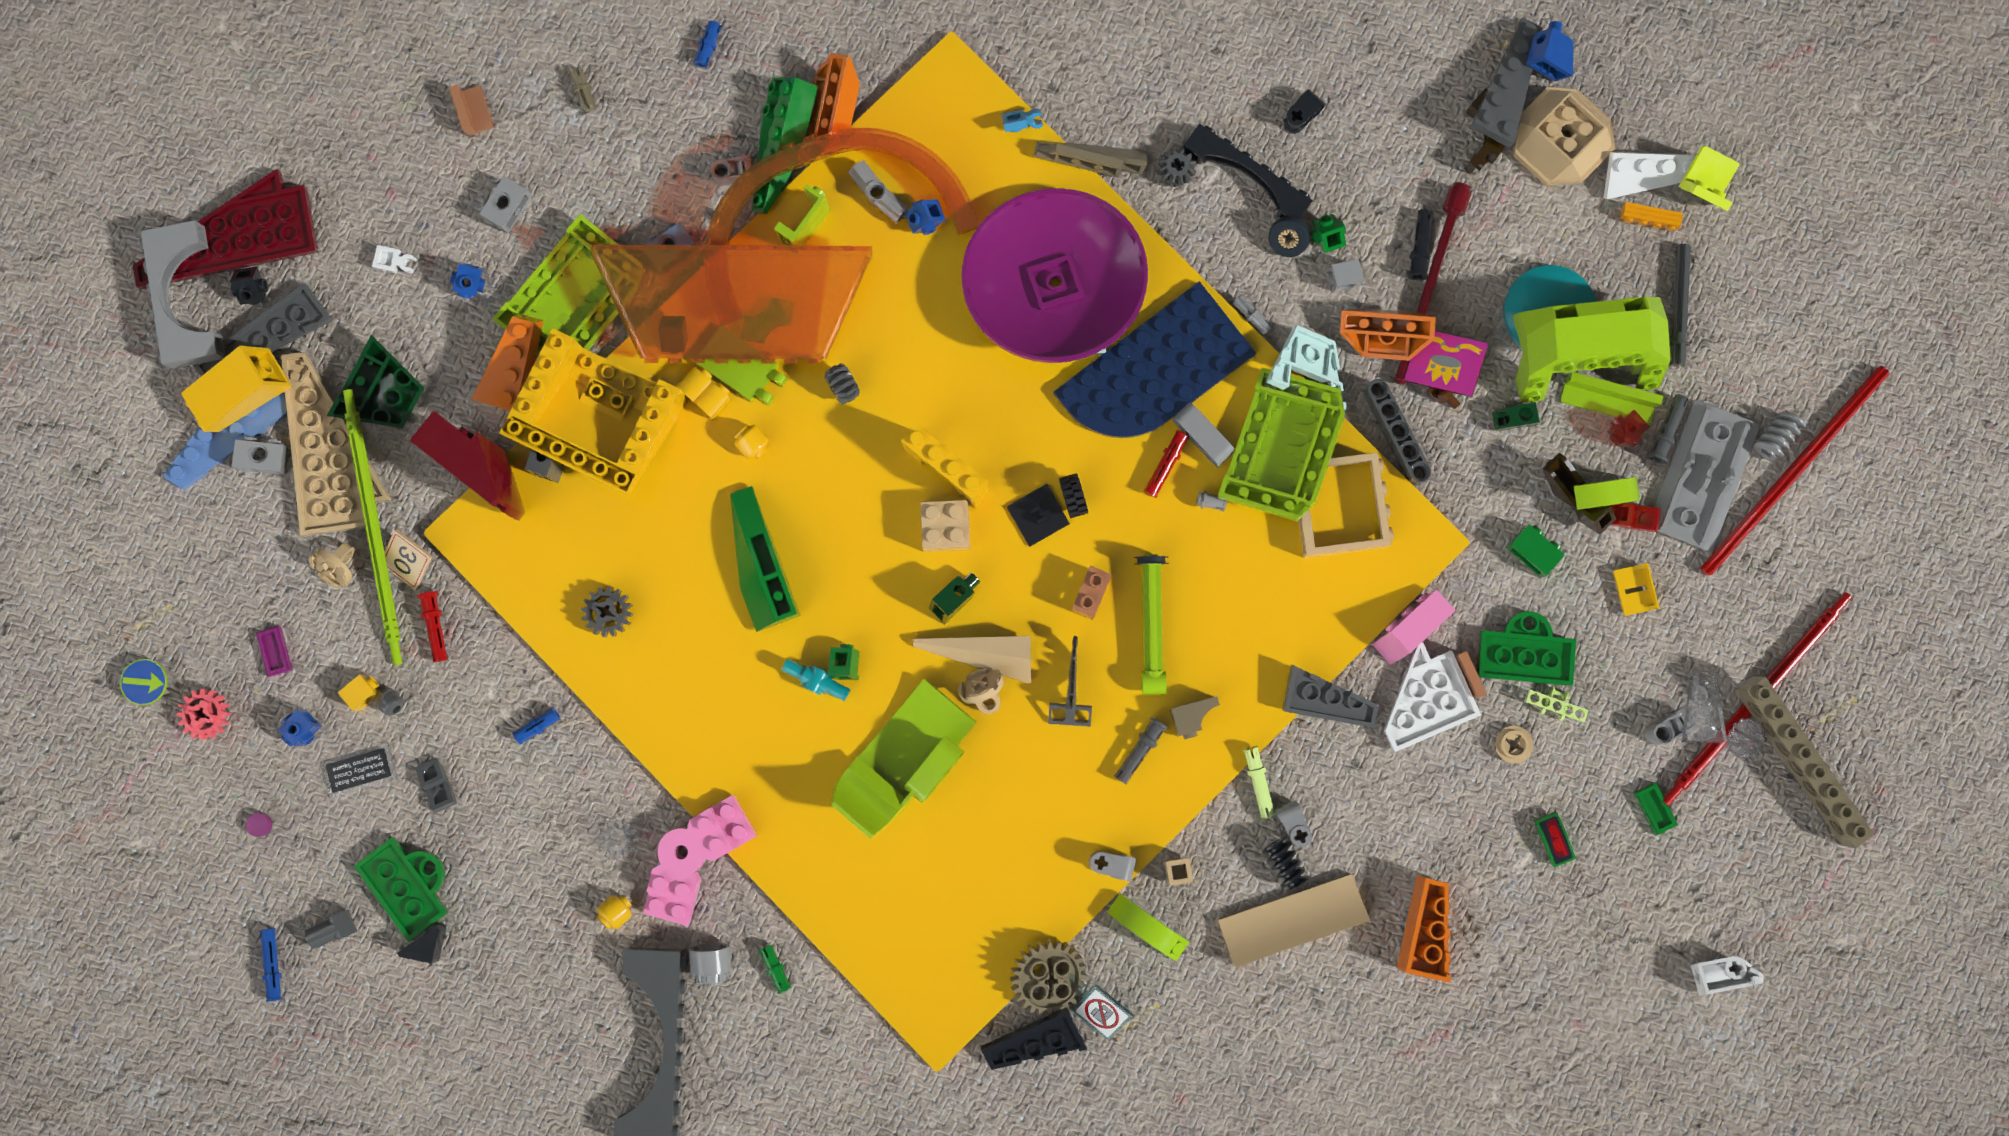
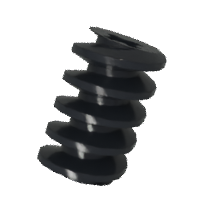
(1285, 863)

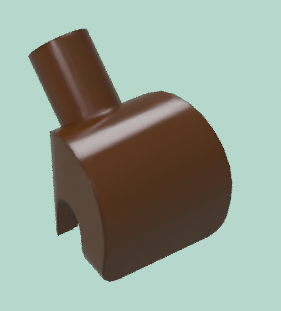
(1443, 396)

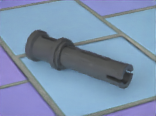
(1665, 437)
(1147, 740)

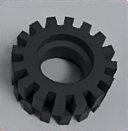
(1073, 495)

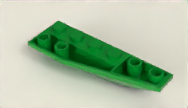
(783, 122)
(759, 566)

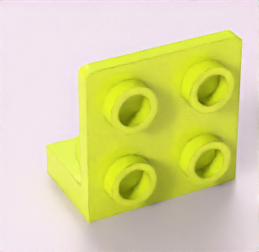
(1710, 176)

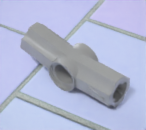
(887, 202)

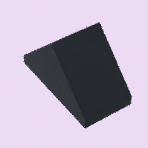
(427, 947)

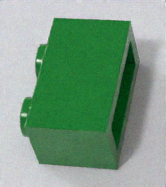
(1535, 550)

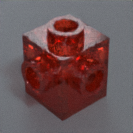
(1627, 429)

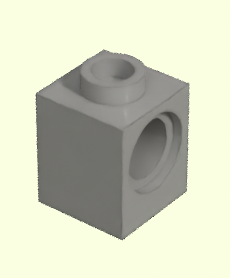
(1345, 275)

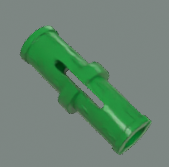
(775, 969)

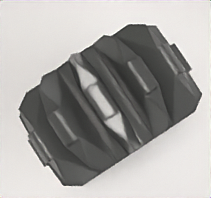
(1182, 162)
(842, 383)

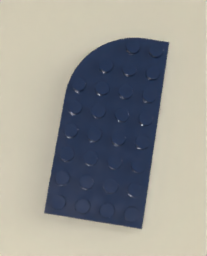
(1157, 368)

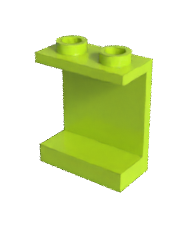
(809, 223)

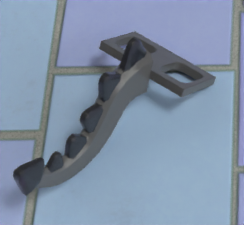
(1071, 697)

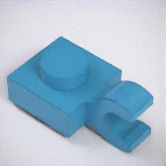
(1018, 120)

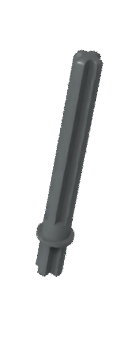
(1681, 297)

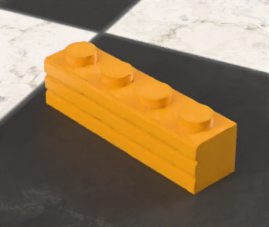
(1651, 216)

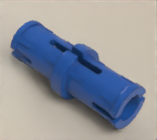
(707, 44)
(537, 724)

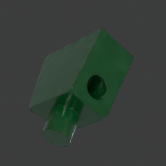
(947, 603)

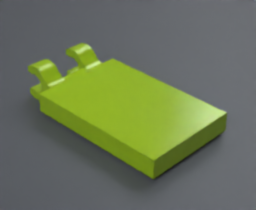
(746, 378)

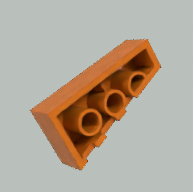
(510, 363)
(1427, 931)

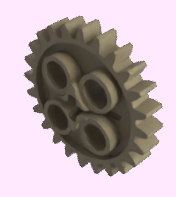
(1069, 975)

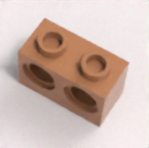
(1091, 592)

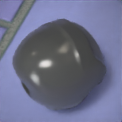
(390, 702)

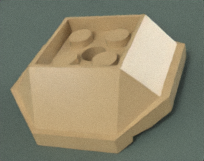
(1552, 155)

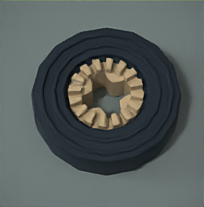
(1292, 247)

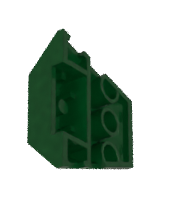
(380, 387)

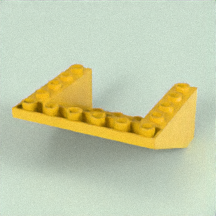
(592, 413)

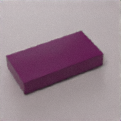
(274, 651)

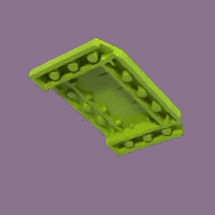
(567, 289)
(1284, 447)

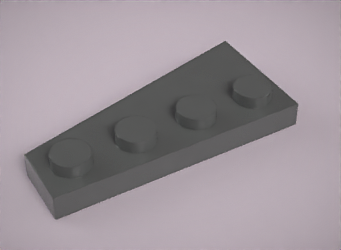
(1318, 698)

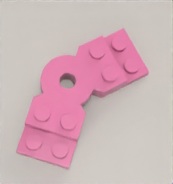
(709, 836)

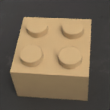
(945, 526)

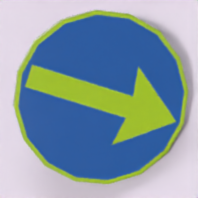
(143, 682)

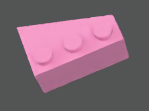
(1413, 627)

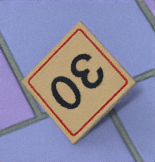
(407, 559)

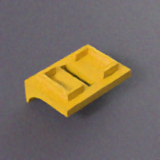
(1637, 601)

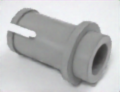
(1210, 501)

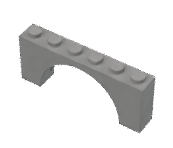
(164, 252)

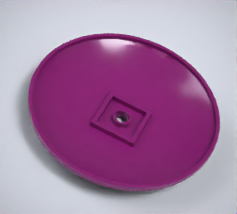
(1047, 238)

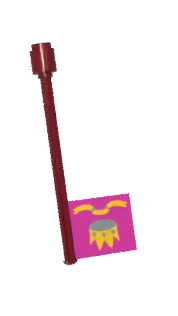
(1449, 360)

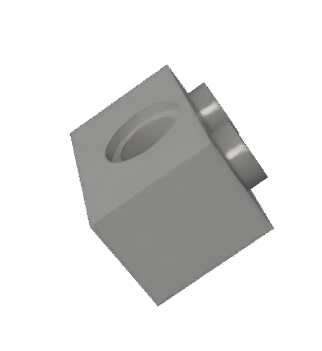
(505, 217)
(245, 452)

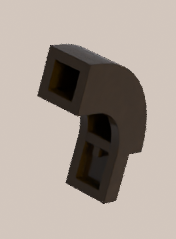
(1490, 149)

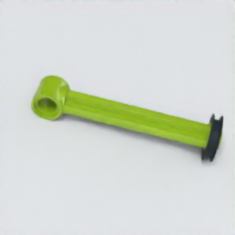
(1153, 677)

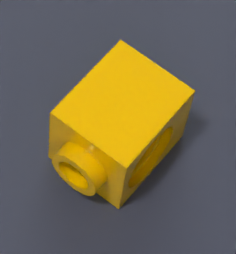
(360, 692)

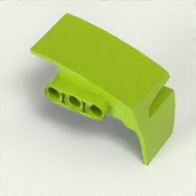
(903, 760)

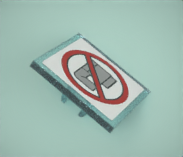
(1102, 1012)

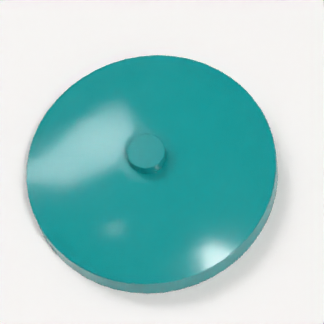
(1544, 288)

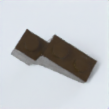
(1562, 479)

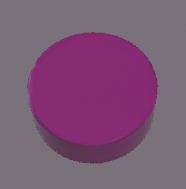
(258, 824)

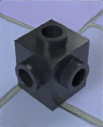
(248, 285)

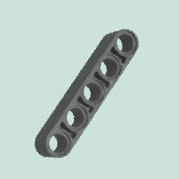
(1397, 443)

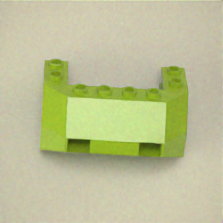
(1592, 338)

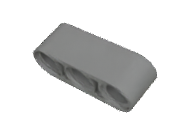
(1203, 434)

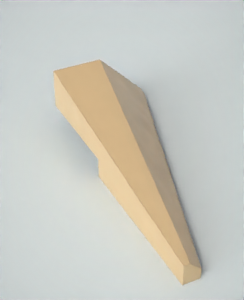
(1007, 654)

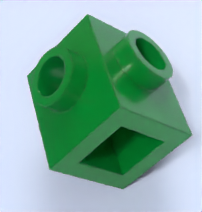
(1328, 233)

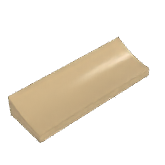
(1293, 920)

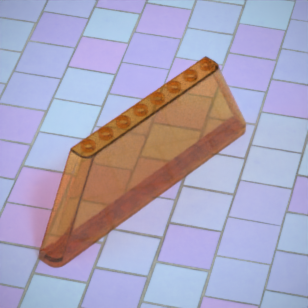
(732, 299)

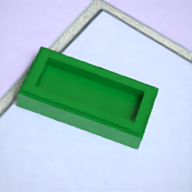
(1654, 809)

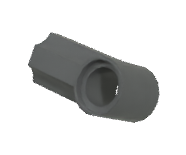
(334, 928)

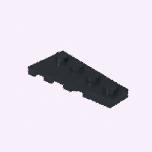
(1044, 1037)

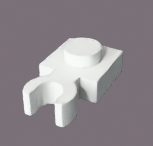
(390, 259)

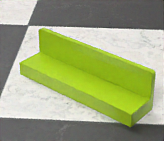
(1608, 397)

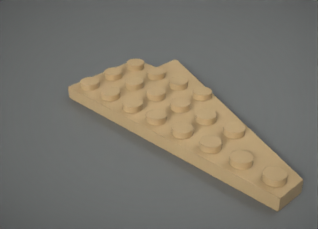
(321, 455)

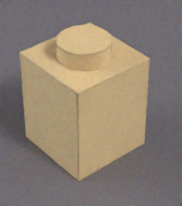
(1178, 871)

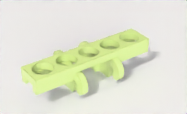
(1564, 705)

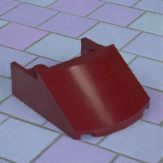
(472, 460)

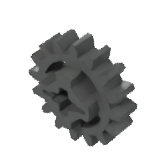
(601, 618)

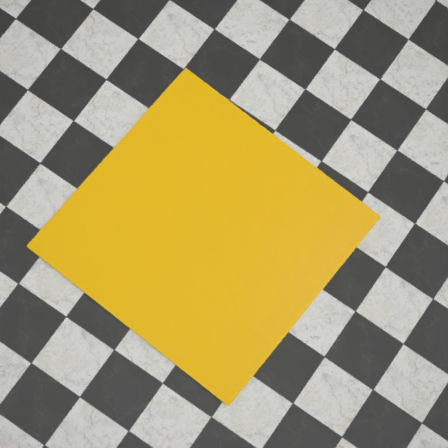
(1004, 843)

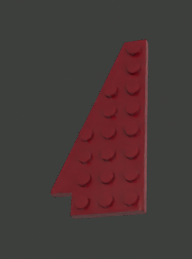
(250, 230)

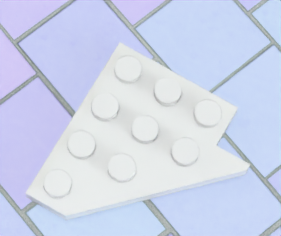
(1429, 700)

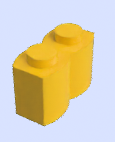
(703, 392)

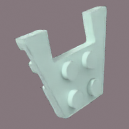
(1308, 355)

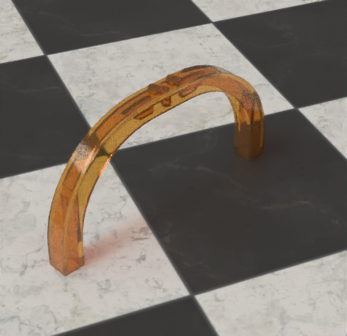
(833, 143)

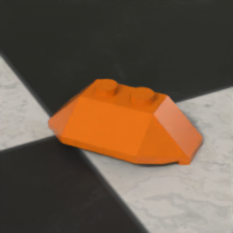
(834, 96)
(1387, 332)

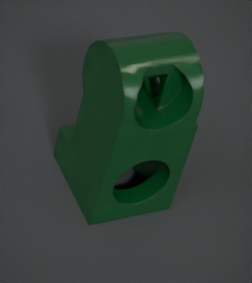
(1516, 417)

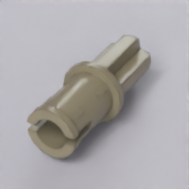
(582, 89)

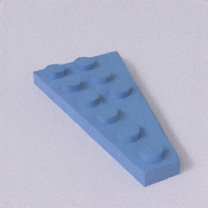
(212, 448)

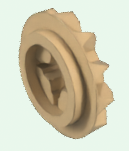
(1524, 742)

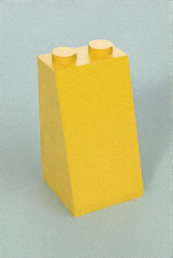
(235, 387)

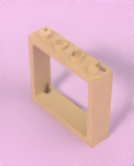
(1383, 513)

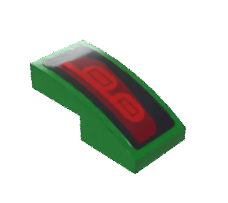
(1555, 839)

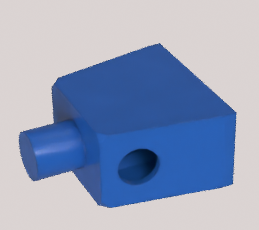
(1552, 53)

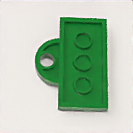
(1526, 653)
(405, 886)

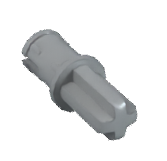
(1254, 316)

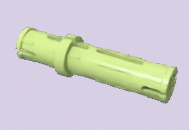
(1259, 781)

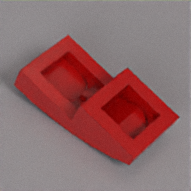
(1636, 517)

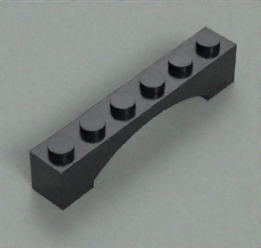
(1209, 147)

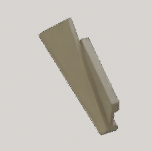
(1093, 158)

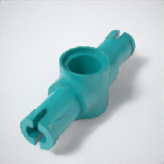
(815, 679)

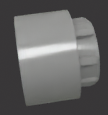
(710, 962)

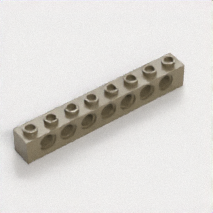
(1804, 762)

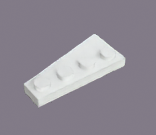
(1644, 171)

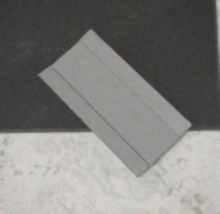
(1704, 474)

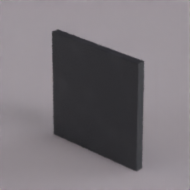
(1038, 515)

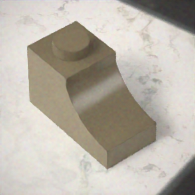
(1188, 717)

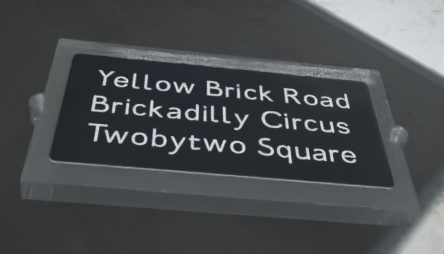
(359, 770)

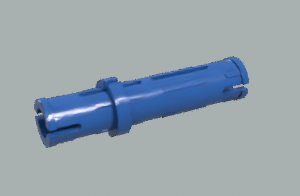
(270, 965)

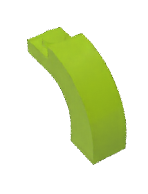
(1607, 493)
(1147, 927)

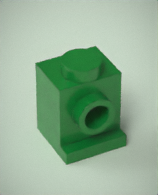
(837, 661)

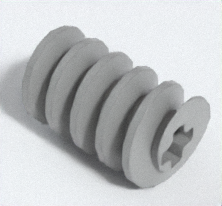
(1778, 434)

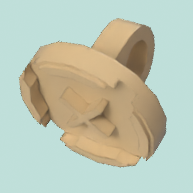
(333, 566)
(982, 686)

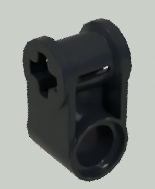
(1304, 110)

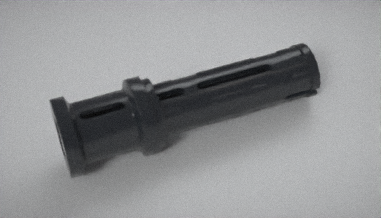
(1420, 253)

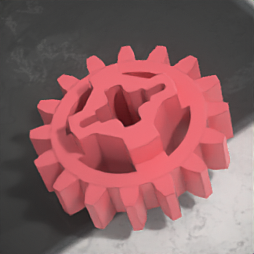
(196, 721)

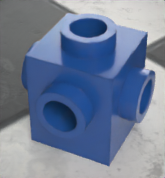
(925, 216)
(471, 272)
(299, 728)

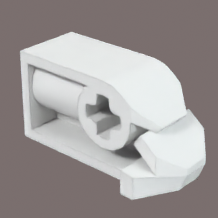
(1715, 975)

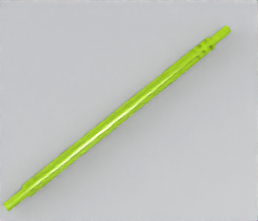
(372, 527)

